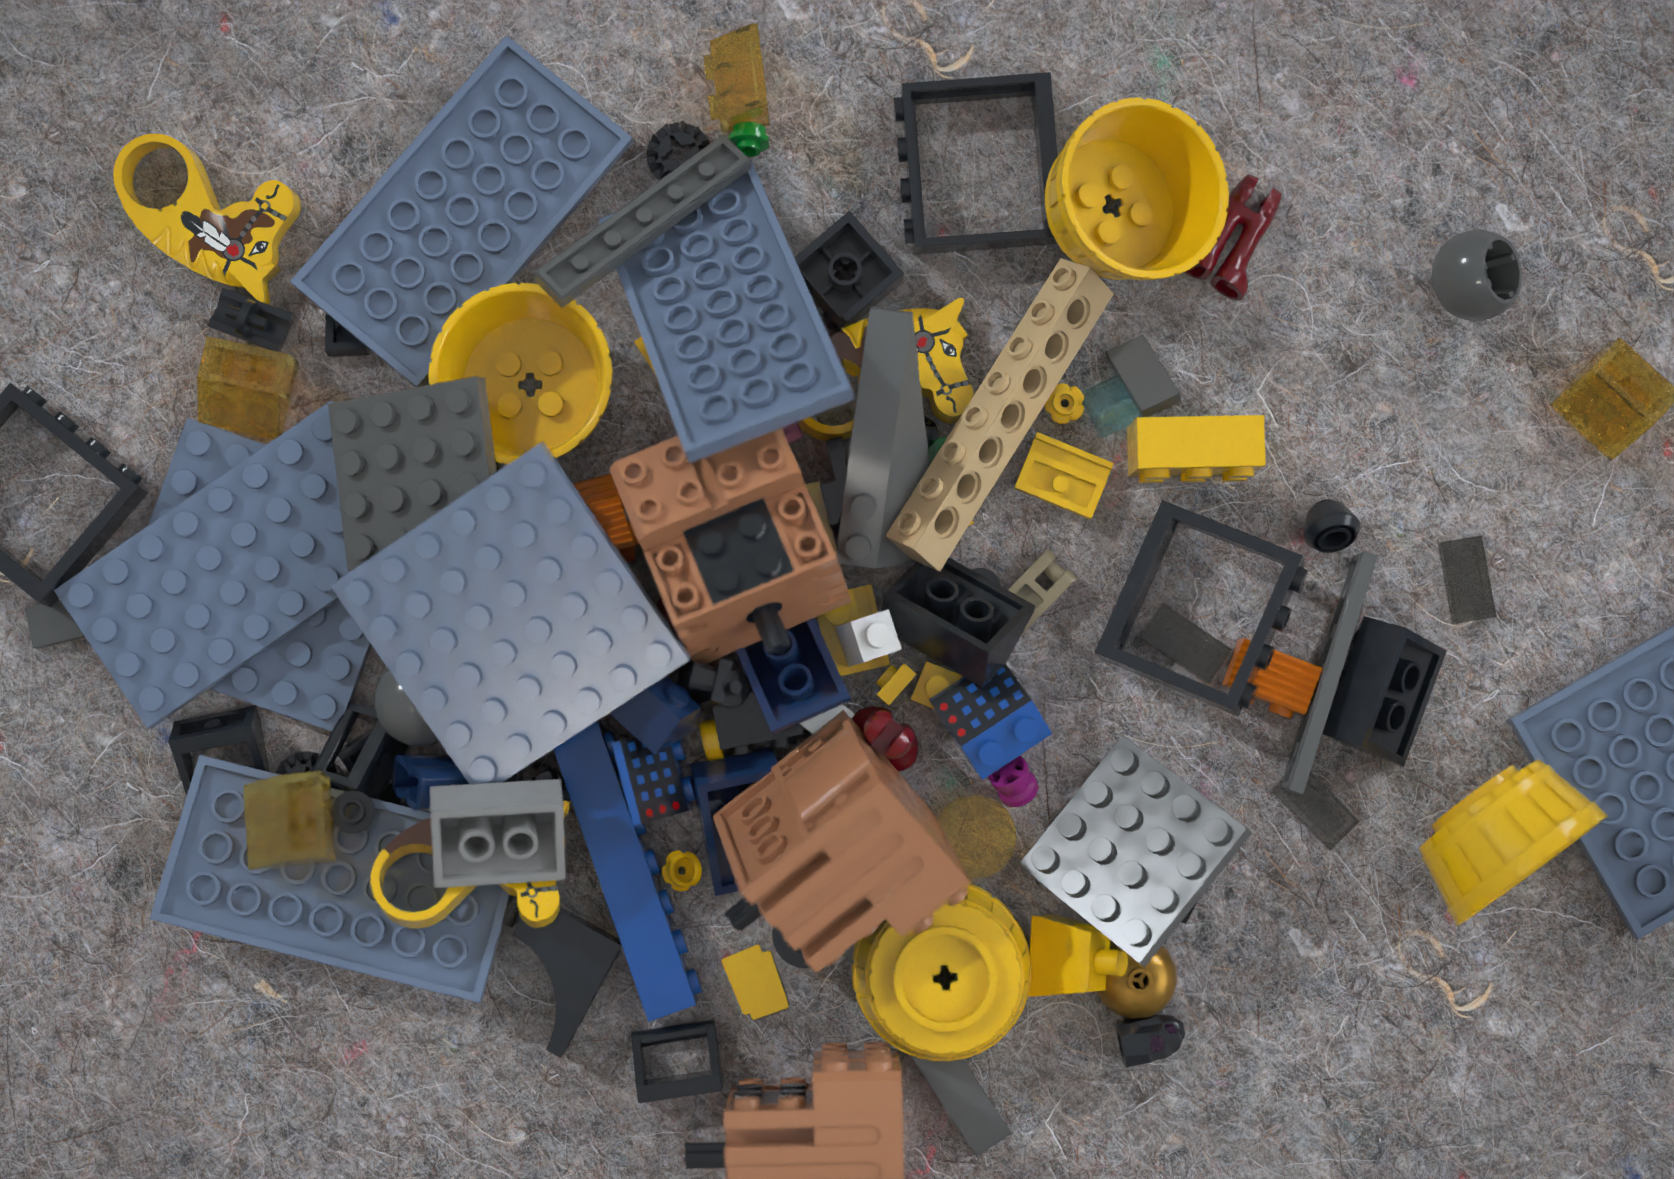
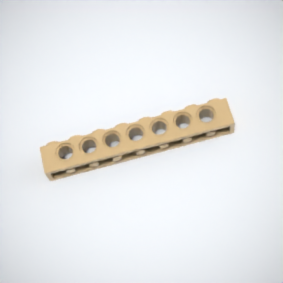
(1000, 414)

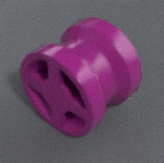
(1015, 783)

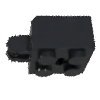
(847, 246)

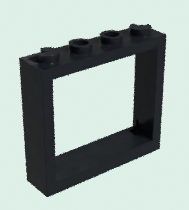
(971, 89)
(102, 526)
(1139, 582)

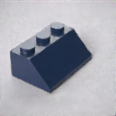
(659, 715)

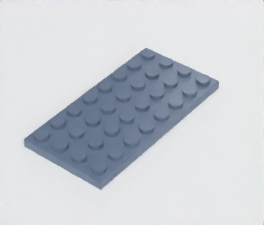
(462, 207)
(731, 323)
(217, 574)
(324, 907)

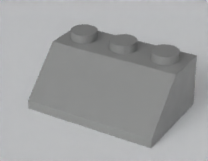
(497, 833)

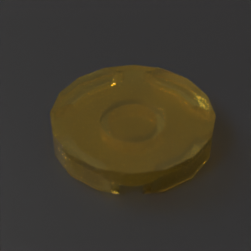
(979, 833)

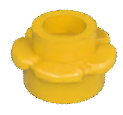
(1064, 414)
(692, 870)

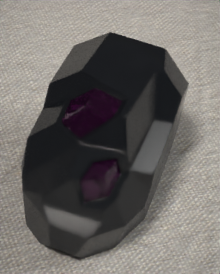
(1149, 1038)

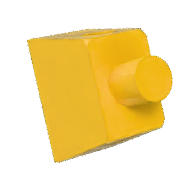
(1070, 957)

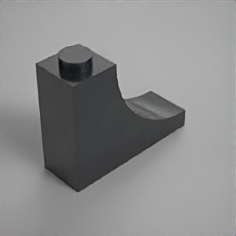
(577, 963)

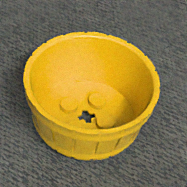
(1160, 172)
(520, 333)
(1504, 835)
(915, 1014)

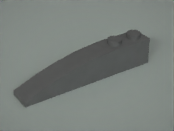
(886, 442)

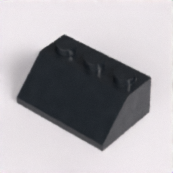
(957, 618)
(1384, 690)

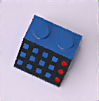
(990, 721)
(653, 782)

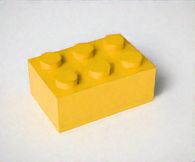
(1195, 448)

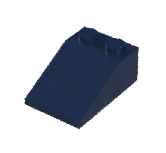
(797, 682)
(715, 786)

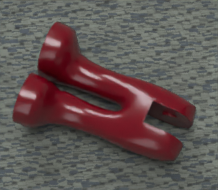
(1231, 276)
(888, 737)

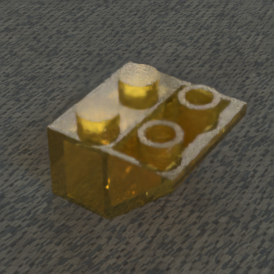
(244, 387)
(1615, 398)
(289, 821)

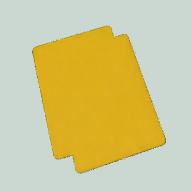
(755, 982)

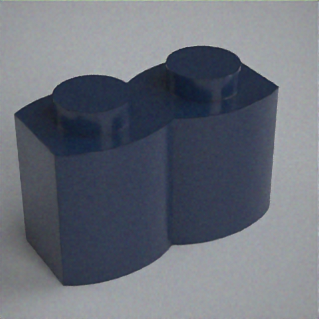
(417, 773)

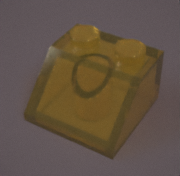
(738, 78)

